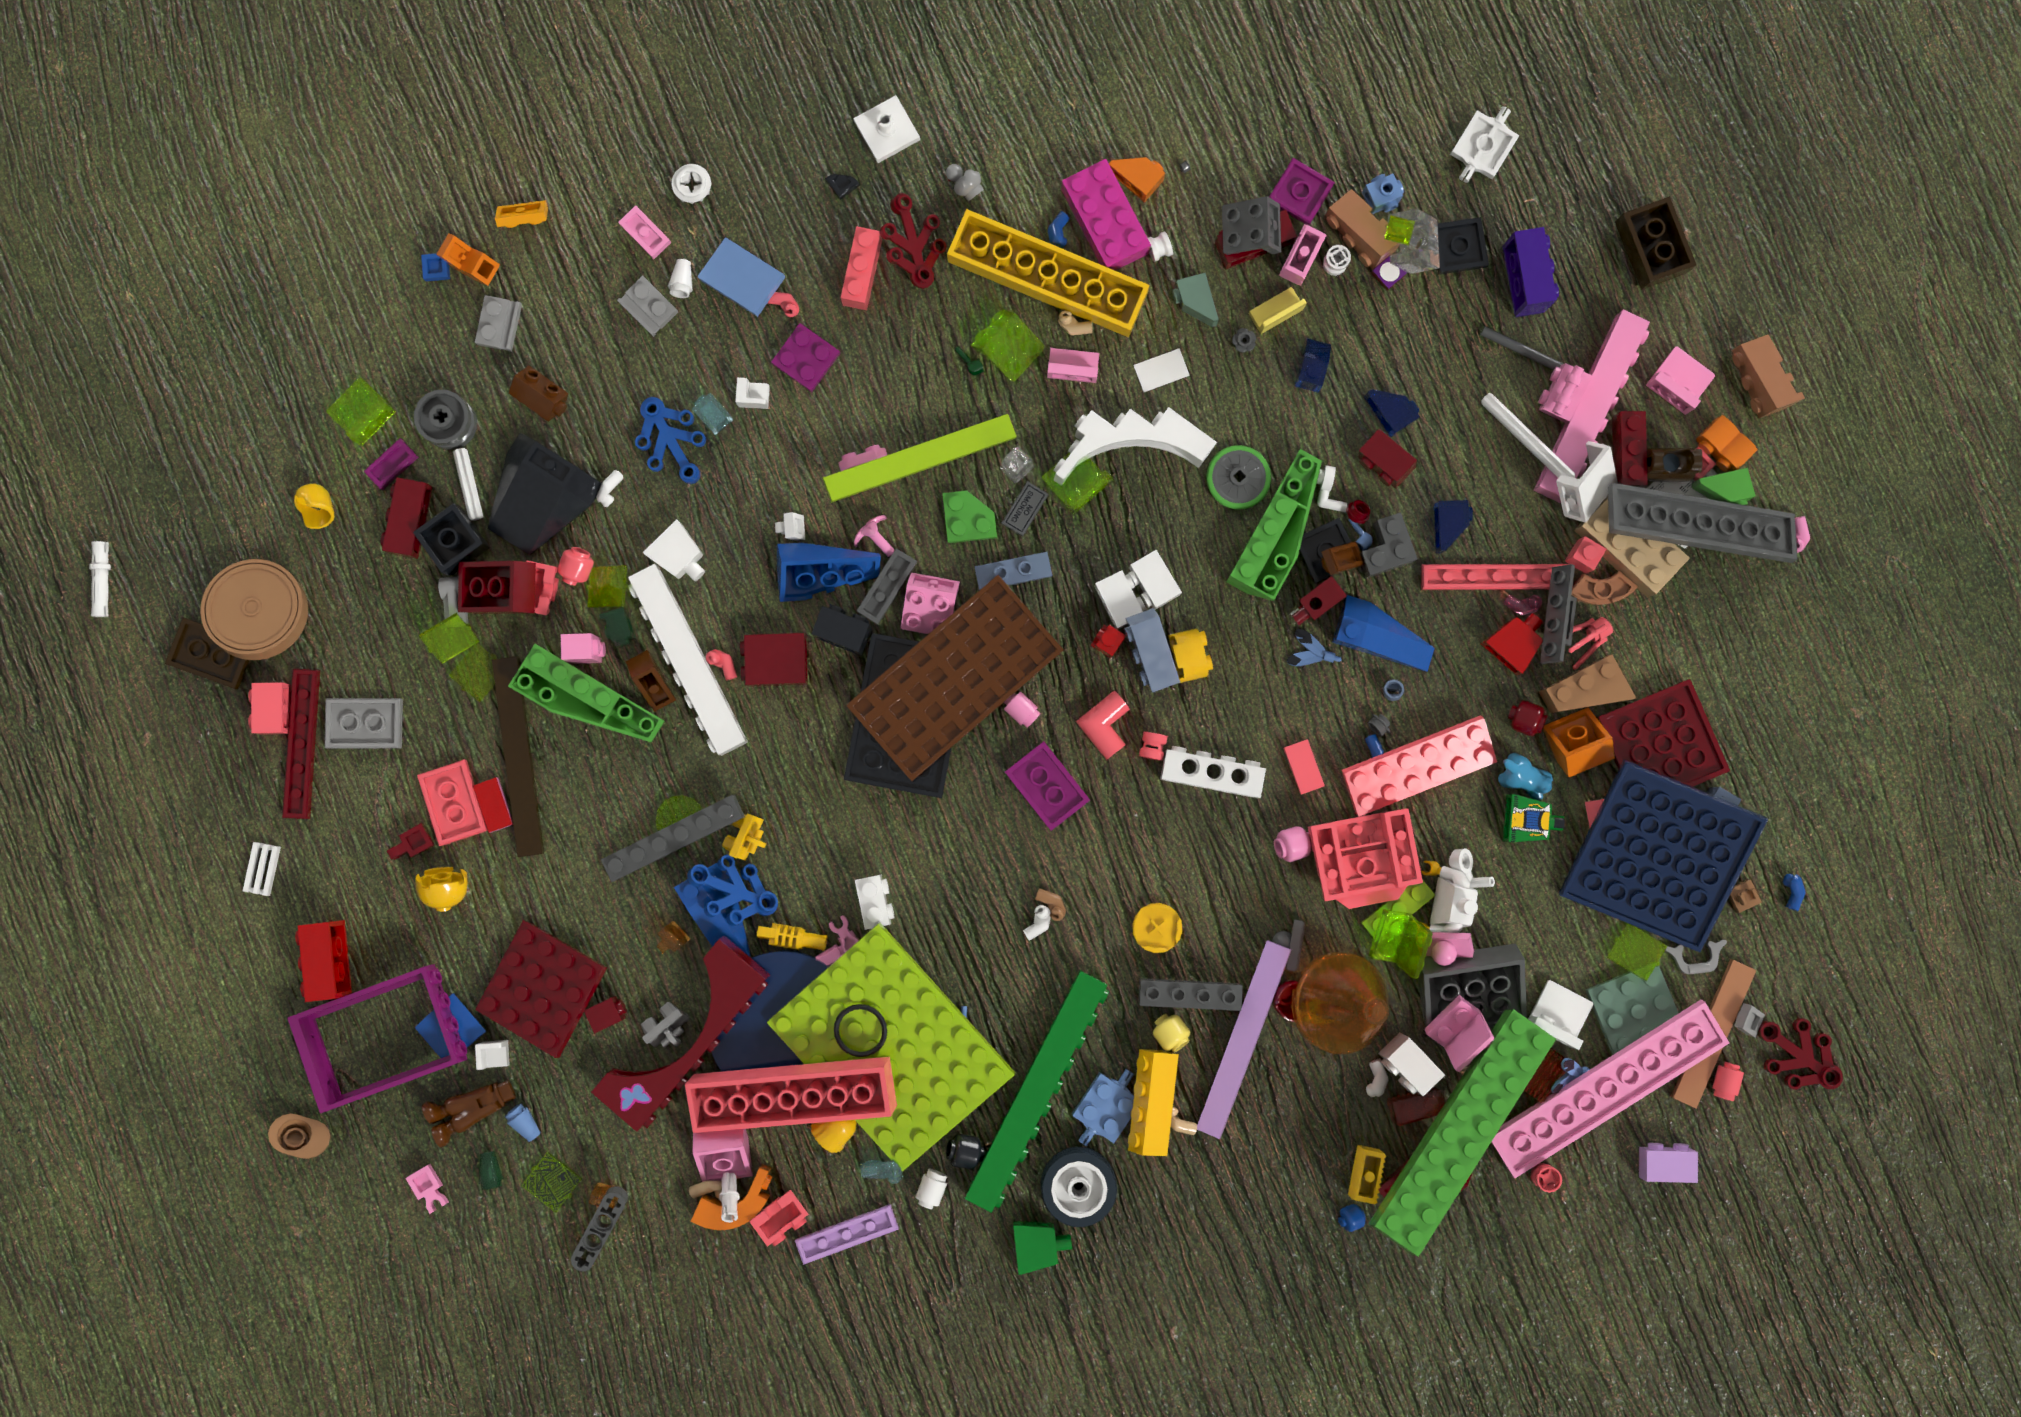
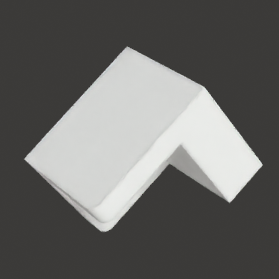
(752, 394)
(492, 1054)

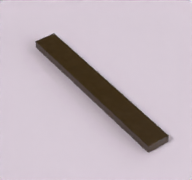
(518, 759)

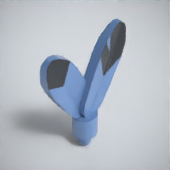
(1315, 652)
(1573, 1071)

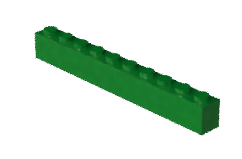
(1035, 1091)

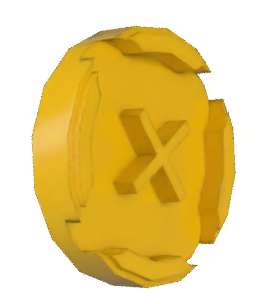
(1157, 927)

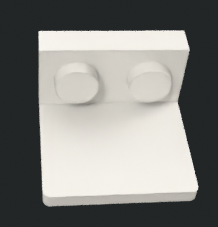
(1561, 1013)

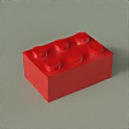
(324, 960)

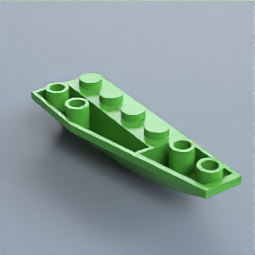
(1279, 532)
(580, 697)

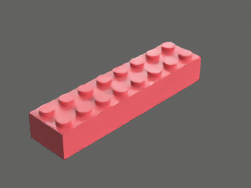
(791, 1095)

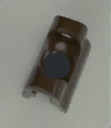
(1673, 464)

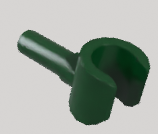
(975, 367)

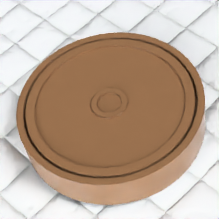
(254, 609)

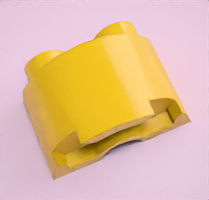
(1190, 654)

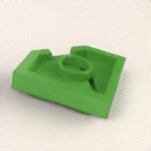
(967, 518)

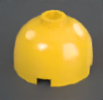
(441, 887)

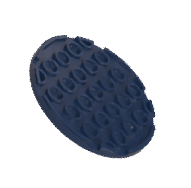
(751, 1040)

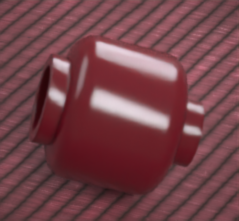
(1527, 718)

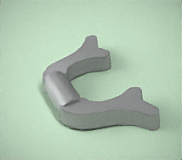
(1708, 966)

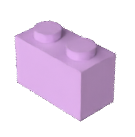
(1668, 1164)

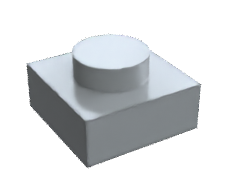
(1749, 1020)

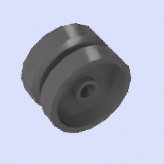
(445, 419)

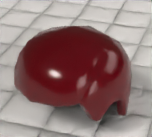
(1283, 999)

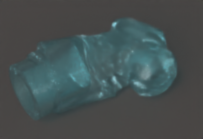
(880, 1170)

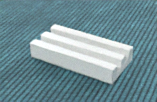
(261, 868)

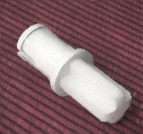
(729, 1197)

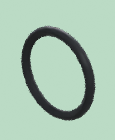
(880, 1018)

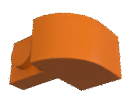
(468, 260)

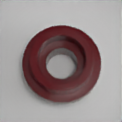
(1358, 511)

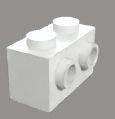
(1154, 580)
(1119, 598)
(873, 901)

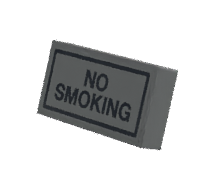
(1025, 509)

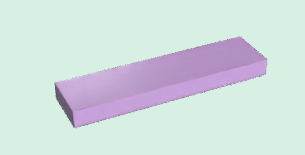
(846, 1234)

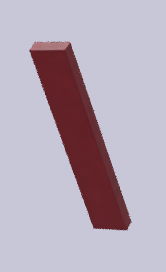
(301, 744)

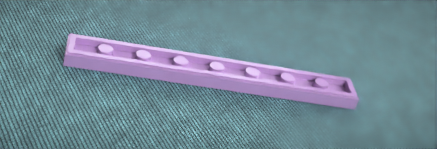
(1243, 1039)

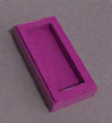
(391, 464)

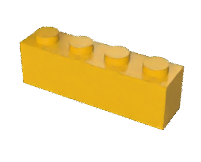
(1153, 1102)

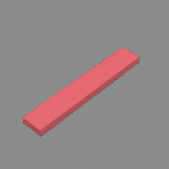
(1486, 576)

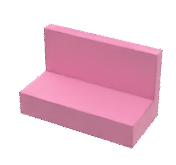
(1073, 365)

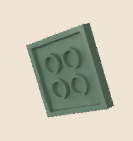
(1631, 1007)

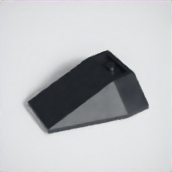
(538, 495)

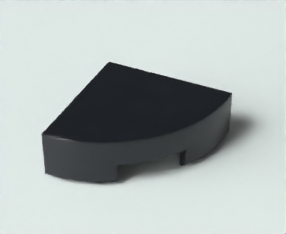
(842, 184)

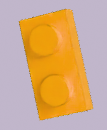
(522, 213)

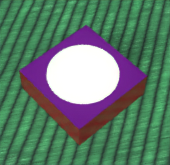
(1388, 274)

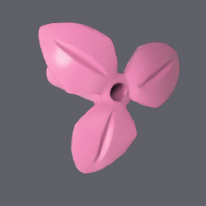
(871, 530)

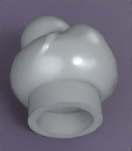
(965, 185)

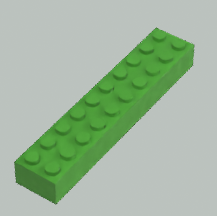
(1461, 1132)

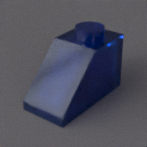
(1313, 365)
(1392, 410)
(1450, 521)

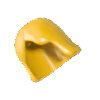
(314, 496)
(834, 1134)

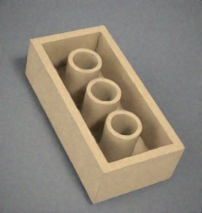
(1641, 560)

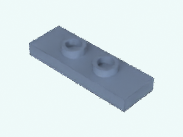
(1015, 570)

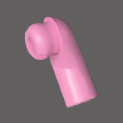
(1802, 533)

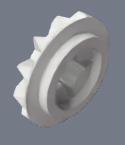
(683, 176)

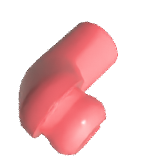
(786, 302)

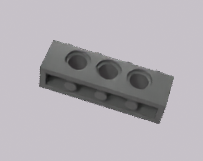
(1190, 994)

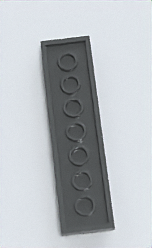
(1701, 523)

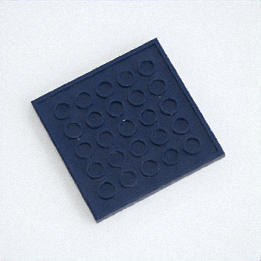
(1662, 855)

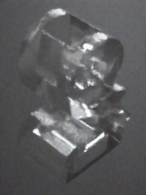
(1017, 464)

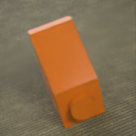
(1138, 175)

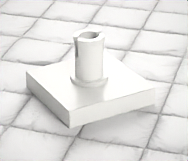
(886, 129)

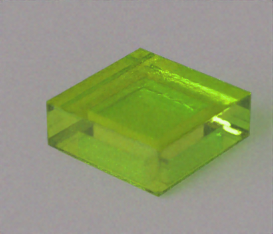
(1399, 230)

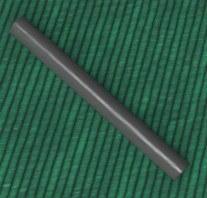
(1520, 348)

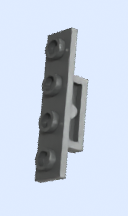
(1559, 615)

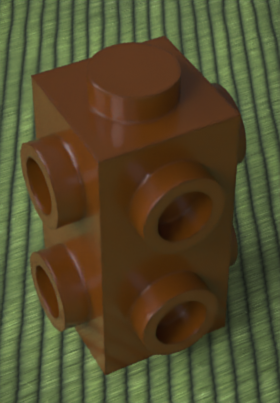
(538, 393)

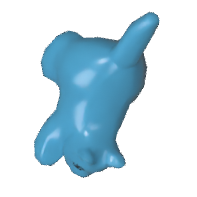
(1523, 775)

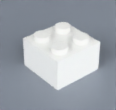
(1413, 1066)

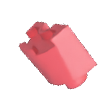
(545, 587)
(778, 1218)

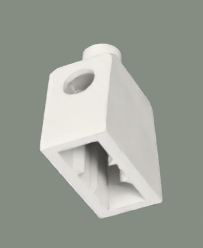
(676, 552)

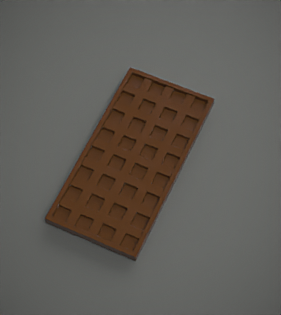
(955, 677)

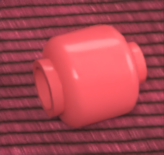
(575, 566)

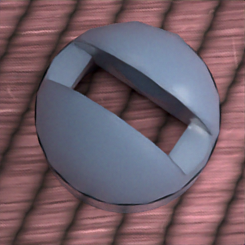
(1393, 686)

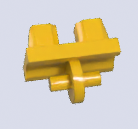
(747, 838)

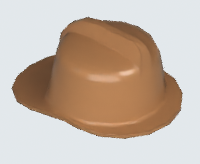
(299, 1136)

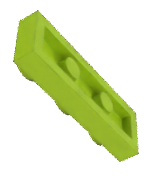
(1409, 902)

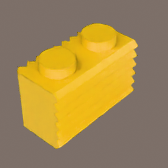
(1366, 1174)

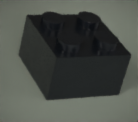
(451, 539)
(842, 630)

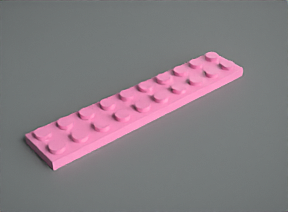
(1609, 1088)

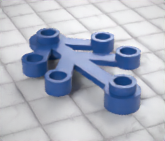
(668, 436)
(736, 890)

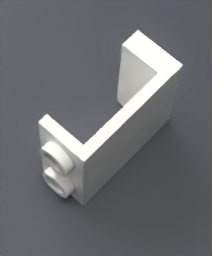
(1584, 495)

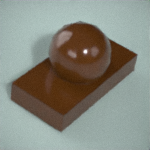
(1341, 558)

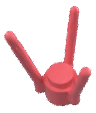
(1597, 631)

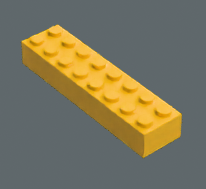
(1047, 273)

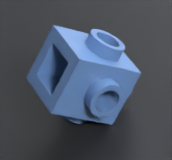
(1383, 193)

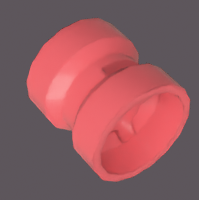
(1153, 740)
(1551, 1179)

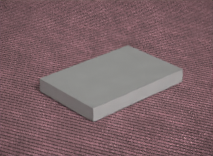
(363, 723)

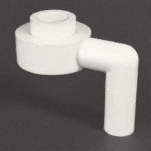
(1326, 480)
(1462, 860)

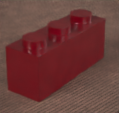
(1288, 237)
(1630, 448)
(405, 515)

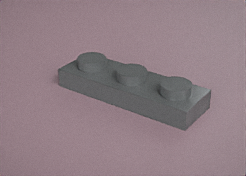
(887, 586)

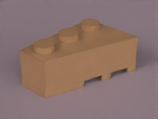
(1590, 686)

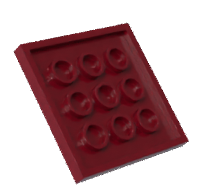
(1667, 735)
(541, 989)

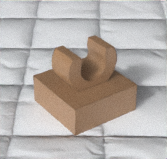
(1744, 896)

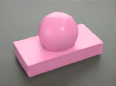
(1448, 946)

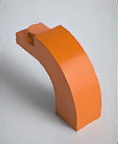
(710, 1209)

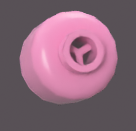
(1292, 844)

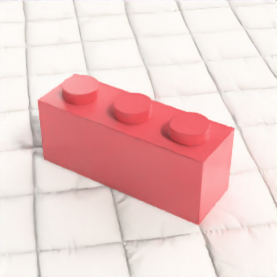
(861, 268)

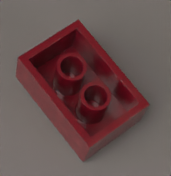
(496, 587)

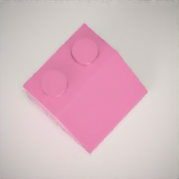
(721, 1153)

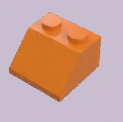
(1579, 742)

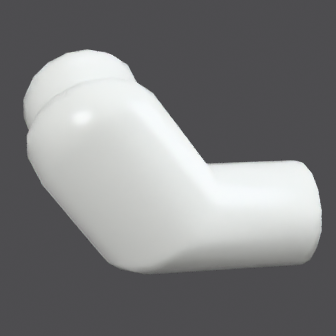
(607, 486)
(1041, 922)
(1380, 1079)

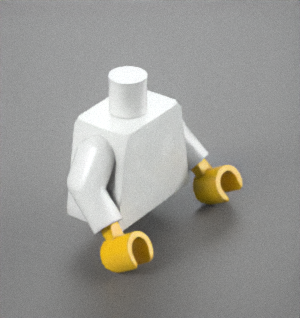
(1454, 900)

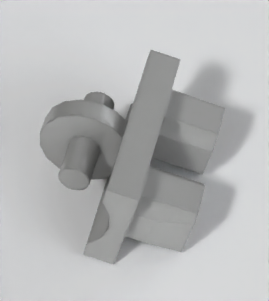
(668, 1029)

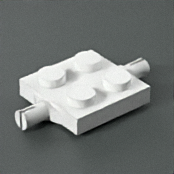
(1484, 144)

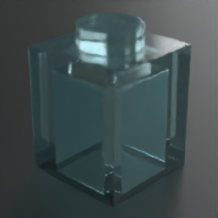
(711, 413)

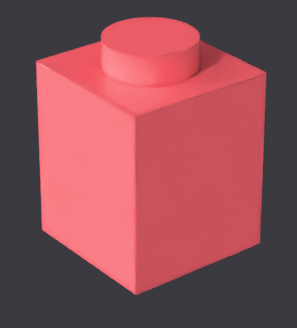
(1585, 555)

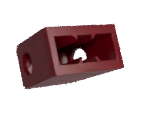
(1327, 592)

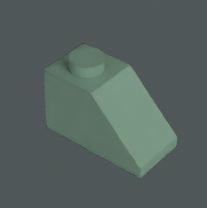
(1196, 298)

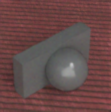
(1292, 941)

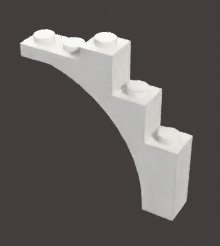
(1169, 433)

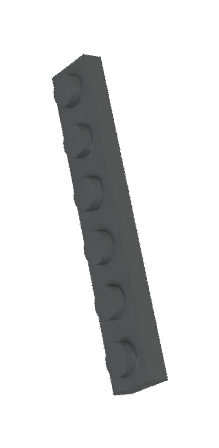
(673, 838)

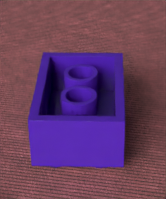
(1530, 272)

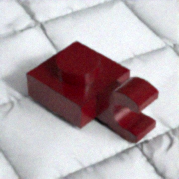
(413, 841)

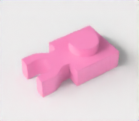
(426, 1184)

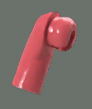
(723, 661)

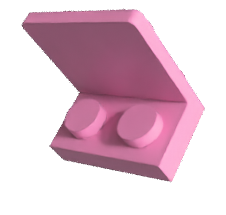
(1681, 380)
(928, 602)
(1461, 1032)

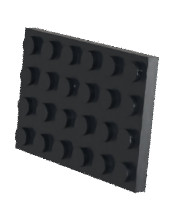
(866, 758)

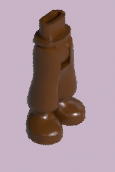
(466, 1109)

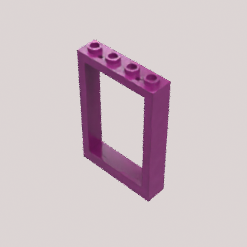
(316, 1058)

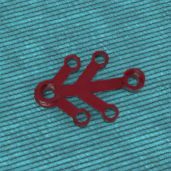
(913, 244)
(1803, 1057)

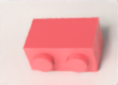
(269, 708)

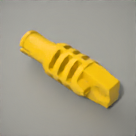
(791, 937)

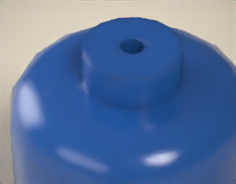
(1352, 1217)

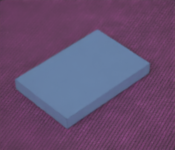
(741, 277)

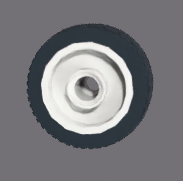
(1084, 1205)

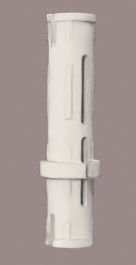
(99, 586)

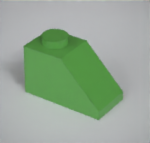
(1727, 487)

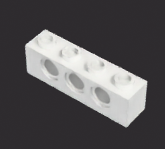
(1250, 786)

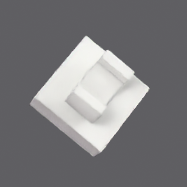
(792, 526)

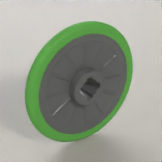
(1251, 467)

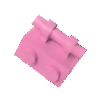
(1565, 392)

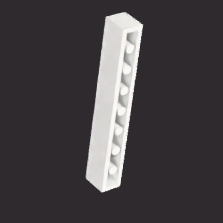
(687, 659)

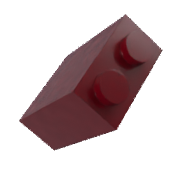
(774, 659)

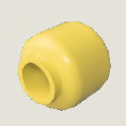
(1171, 1032)

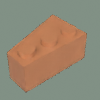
(1361, 229)
(1764, 377)

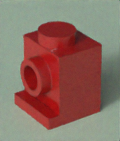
(1108, 640)

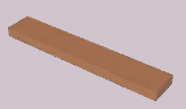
(1724, 1009)

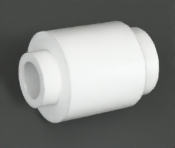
(931, 1188)

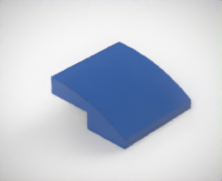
(468, 1030)

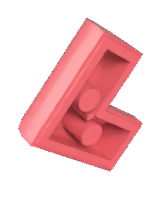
(1098, 721)

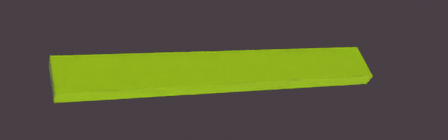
(919, 458)

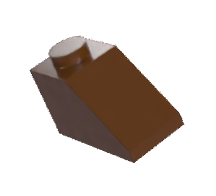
(650, 680)

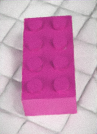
(1105, 216)

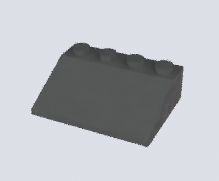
(1488, 981)

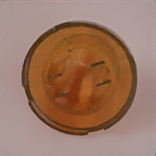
(1340, 1003)

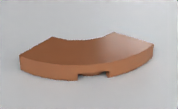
(1602, 591)

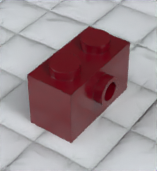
(1386, 459)

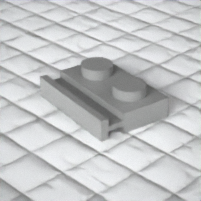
(648, 305)
(498, 323)

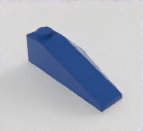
(814, 568)
(1374, 632)
(712, 927)

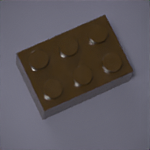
(1655, 243)

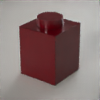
(606, 1014)

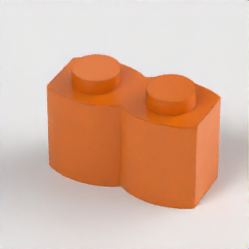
(1726, 444)

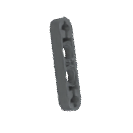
(599, 1229)

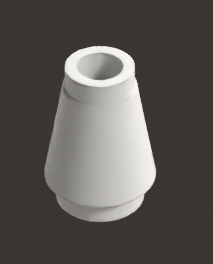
(681, 279)

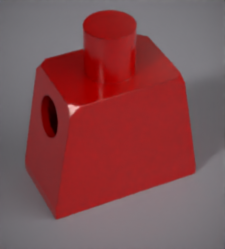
(1515, 643)

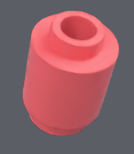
(1727, 1081)

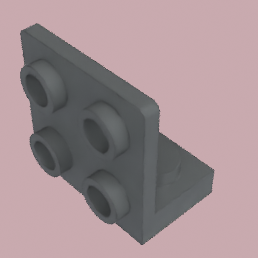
(1251, 226)

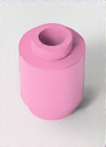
(1021, 709)

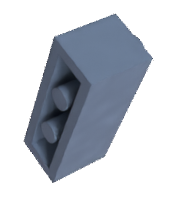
(1151, 650)

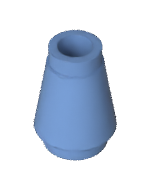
(522, 1121)

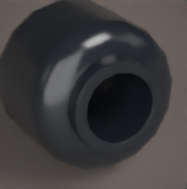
(964, 1151)

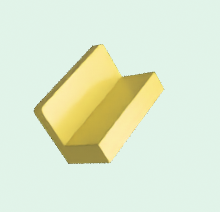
(1276, 310)

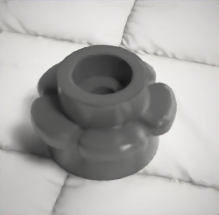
(1239, 344)
(1379, 724)

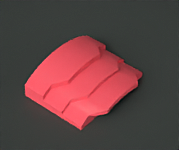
(1366, 858)

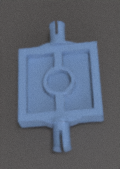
(1105, 1107)

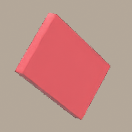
(452, 802)

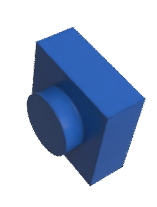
(434, 268)

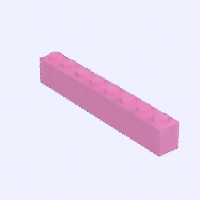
(1608, 375)

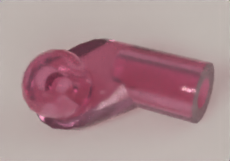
(1523, 606)

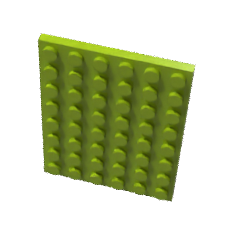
(934, 1051)

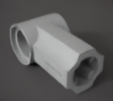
(449, 594)

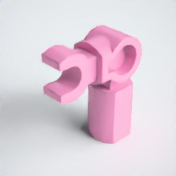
(847, 940)

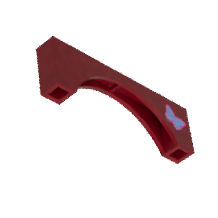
(640, 1093)

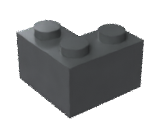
(1393, 550)

